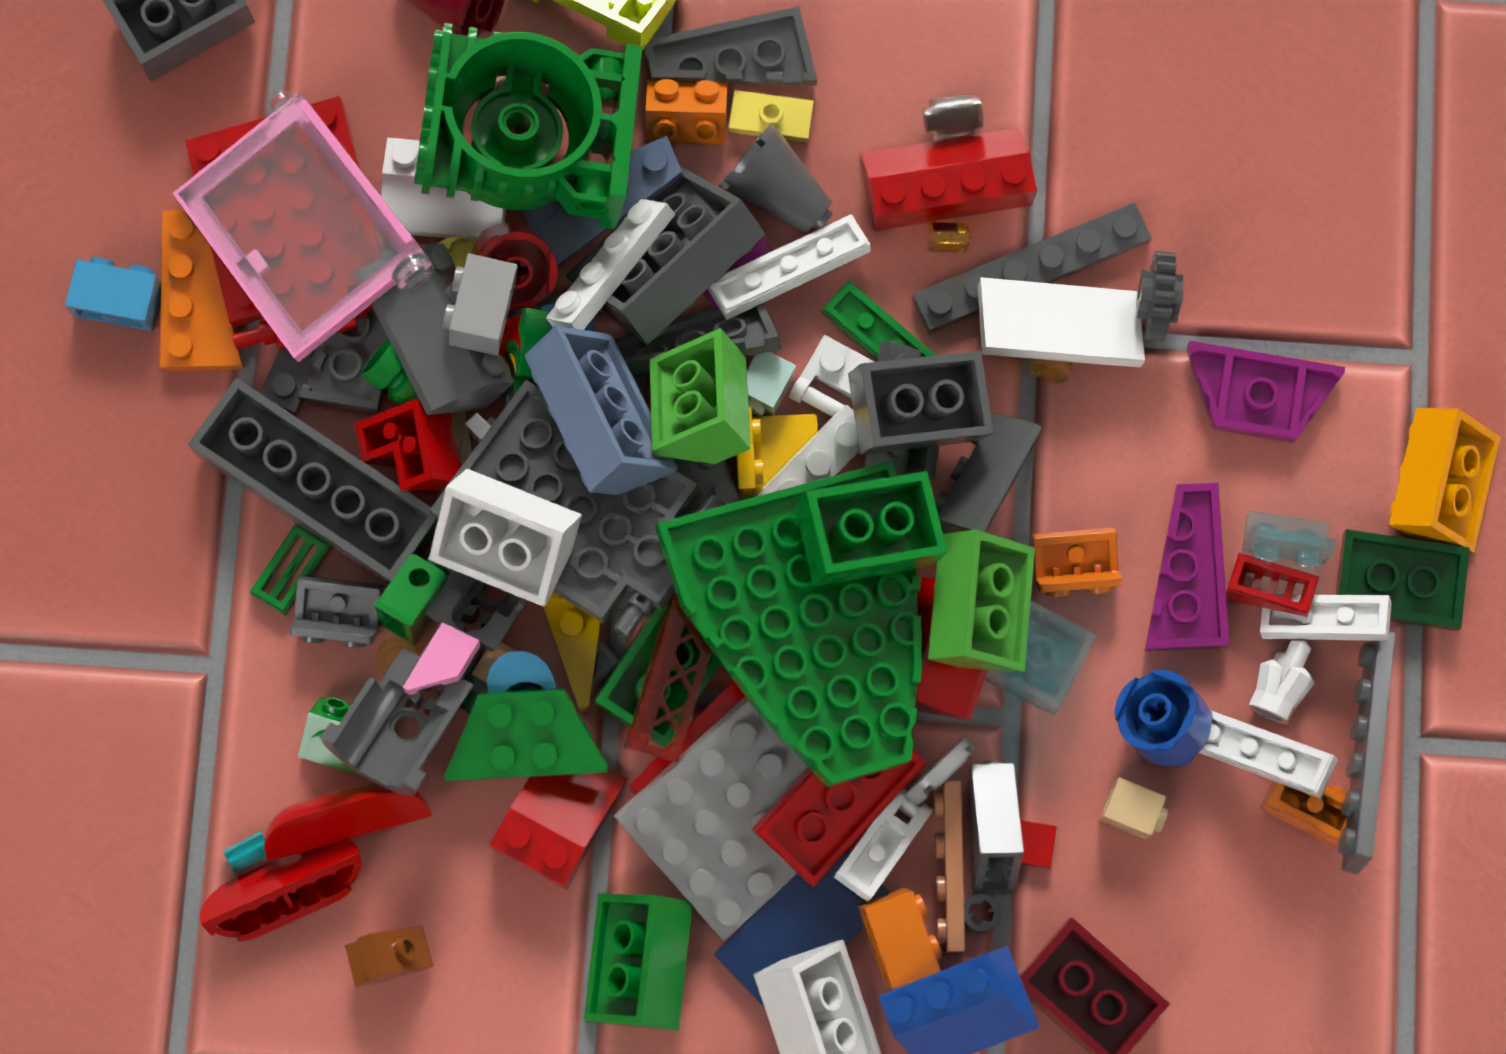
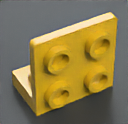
(772, 446)

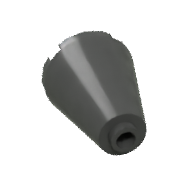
(779, 183)

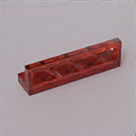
(656, 680)

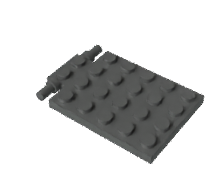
(616, 533)

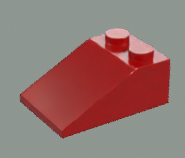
(557, 822)

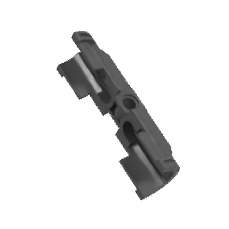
(367, 732)

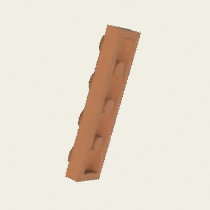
(950, 885)

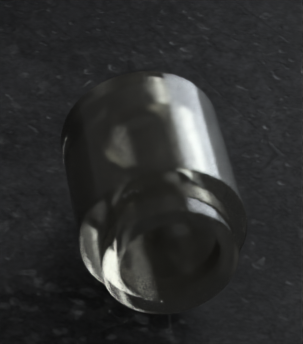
(953, 116)

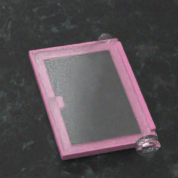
(301, 226)

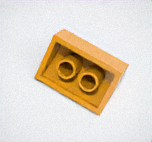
(1444, 478)

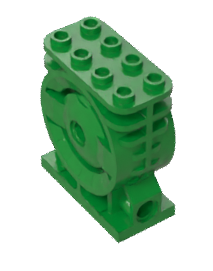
(515, 168)

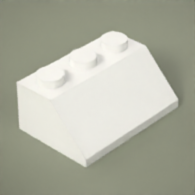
(433, 213)
(504, 536)
(817, 1004)

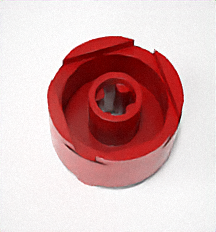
(520, 242)

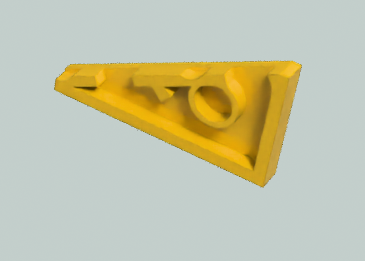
(577, 642)

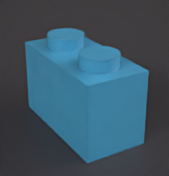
(114, 294)

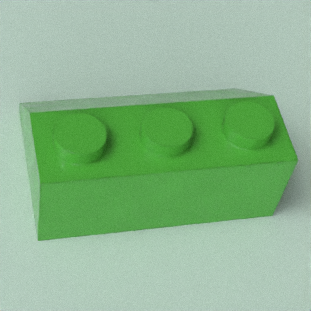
(700, 400)
(982, 602)

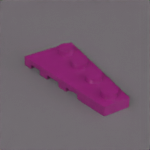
(1191, 585)

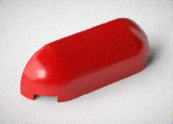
(340, 818)
(281, 891)

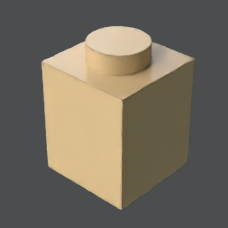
(1134, 809)

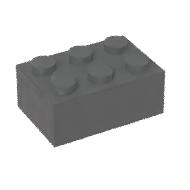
(176, 30)
(920, 402)

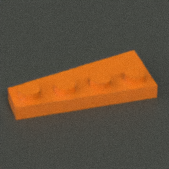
(193, 311)

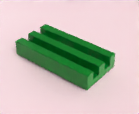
(276, 561)

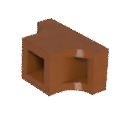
(388, 955)

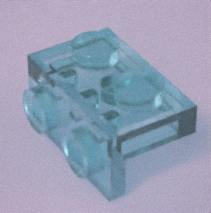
(1288, 538)

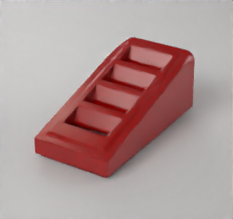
(1260, 567)

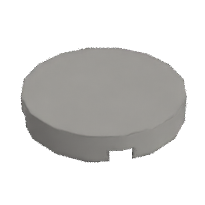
(940, 771)

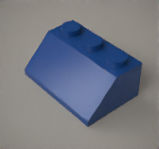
(961, 1007)

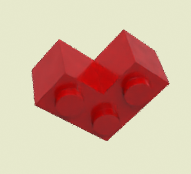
(414, 442)

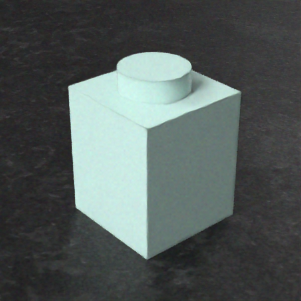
(768, 382)

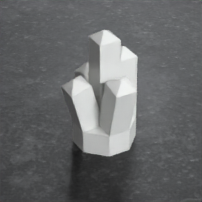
(1282, 683)

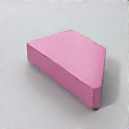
(443, 660)

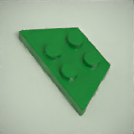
(524, 737)

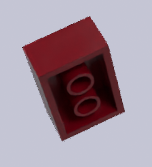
(1091, 992)

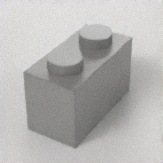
(481, 304)

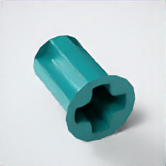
(246, 852)

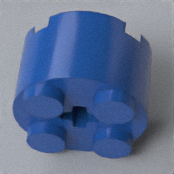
(1163, 718)

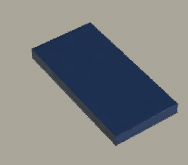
(794, 923)

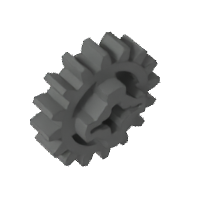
(1159, 296)

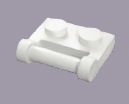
(830, 366)

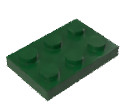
(1419, 576)

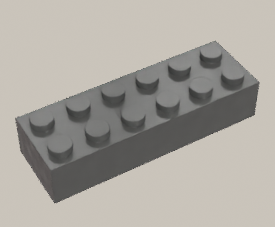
(314, 481)

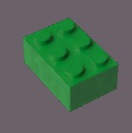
(870, 528)

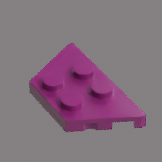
(1259, 390)

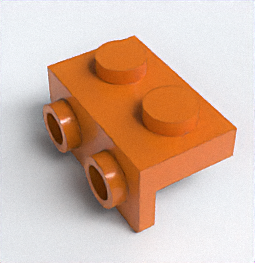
(686, 111)
(1076, 561)

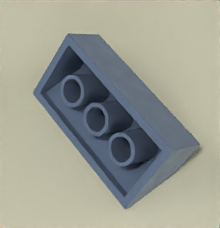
(597, 409)

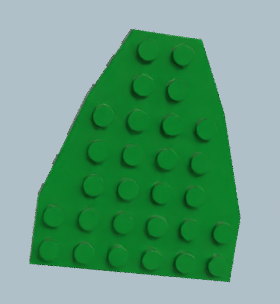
(818, 663)

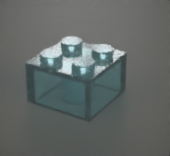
(1052, 660)

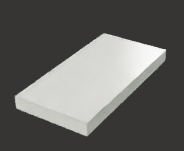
(1059, 322)

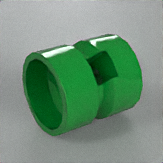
(386, 371)

